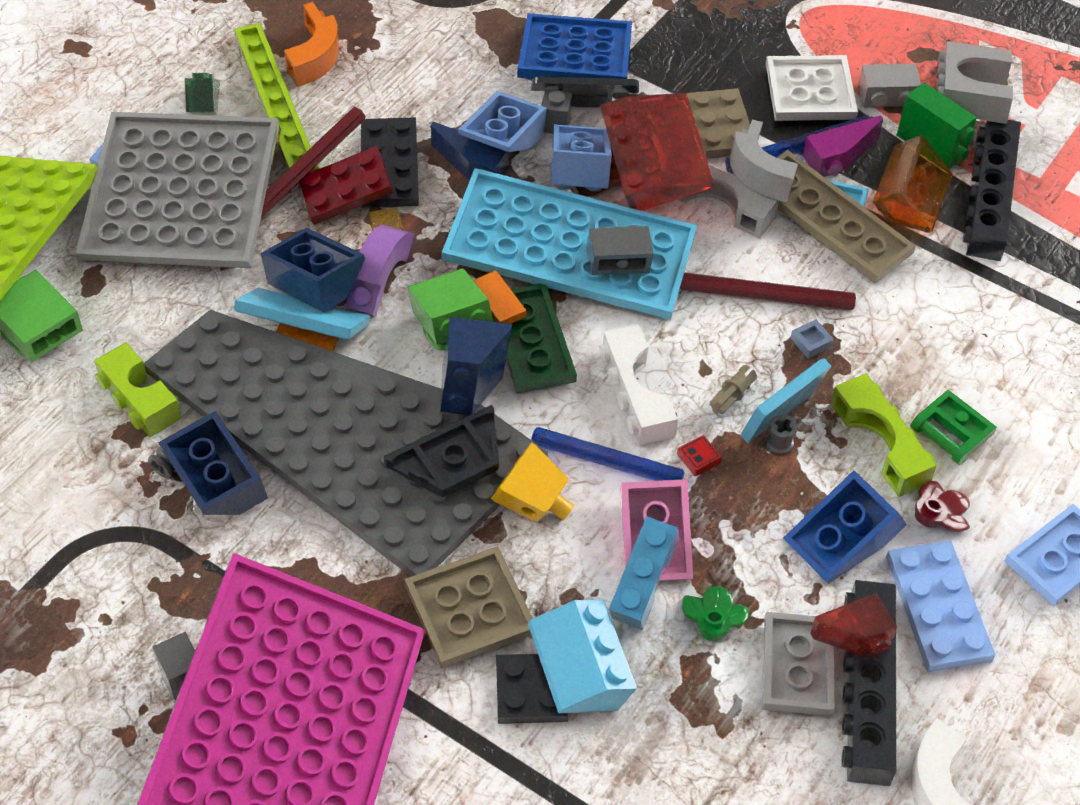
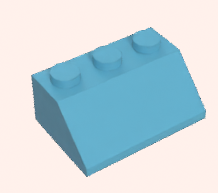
(582, 657)

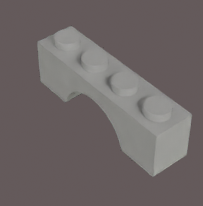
(751, 210)

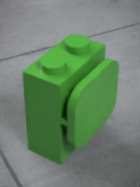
(447, 297)
(36, 317)

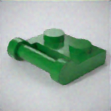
(959, 420)

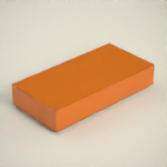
(503, 302)

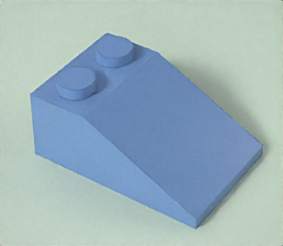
(506, 123)
(580, 157)

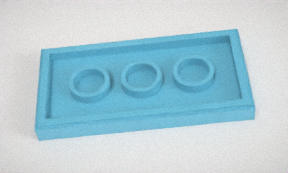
(296, 313)

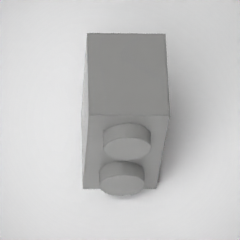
(887, 84)

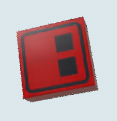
(699, 455)

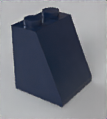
(472, 363)

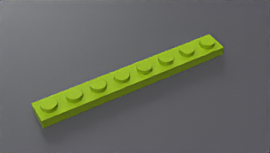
(273, 92)

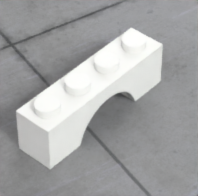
(649, 413)

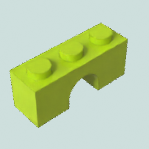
(147, 407)

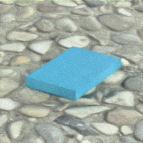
(785, 399)

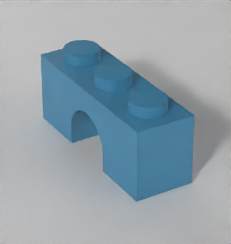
(642, 573)

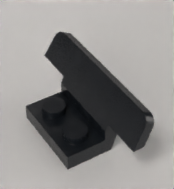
(586, 91)

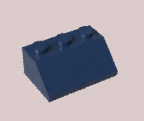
(312, 268)
(214, 467)

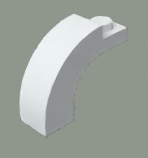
(932, 764)

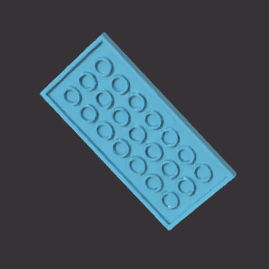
(543, 237)

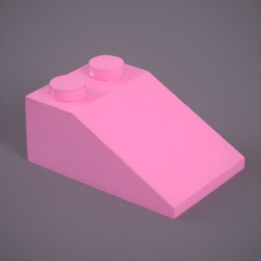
(664, 502)

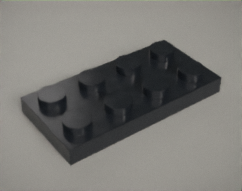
(398, 148)

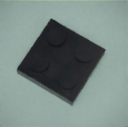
(524, 691)

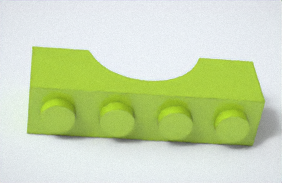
(863, 405)

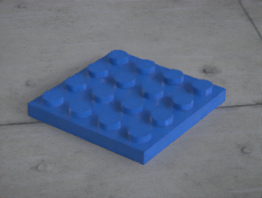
(574, 47)

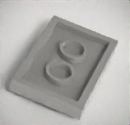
(796, 667)

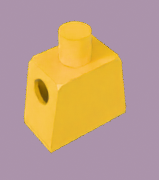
(534, 487)

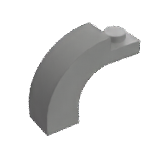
(758, 168)

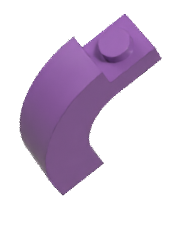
(381, 252)

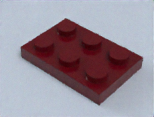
(345, 185)

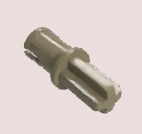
(732, 390)

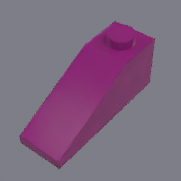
(839, 147)

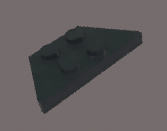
(451, 454)

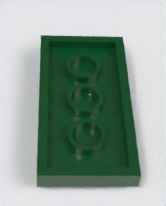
(537, 345)

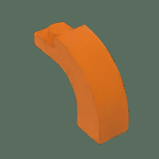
(319, 54)

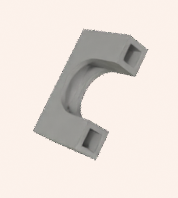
(976, 79)

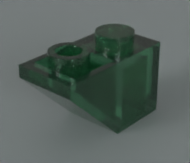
(202, 93)

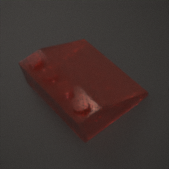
(656, 148)

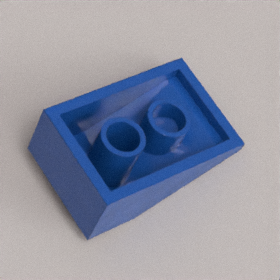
(845, 528)

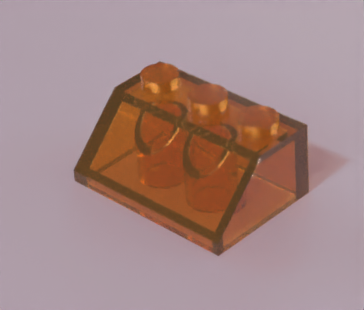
(913, 185)

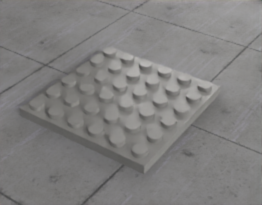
(179, 190)

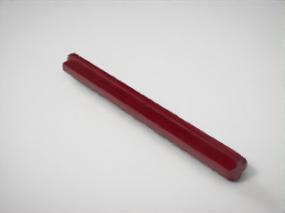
(312, 158)
(768, 291)

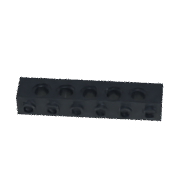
(992, 190)
(866, 763)

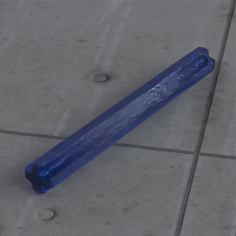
(605, 456)

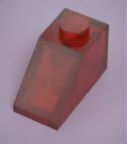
(856, 626)

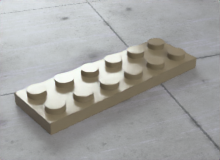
(843, 223)

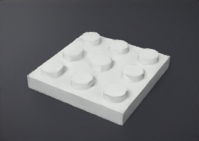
(811, 88)

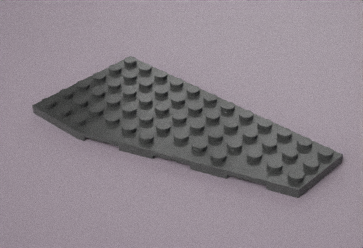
(326, 432)

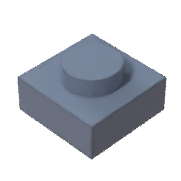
(812, 338)

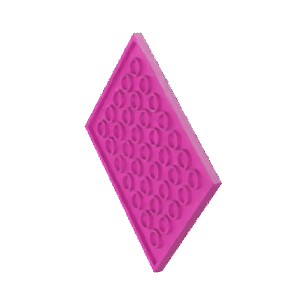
(284, 698)

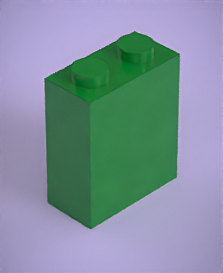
(940, 121)

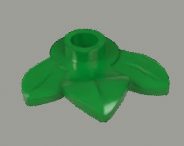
(714, 612)

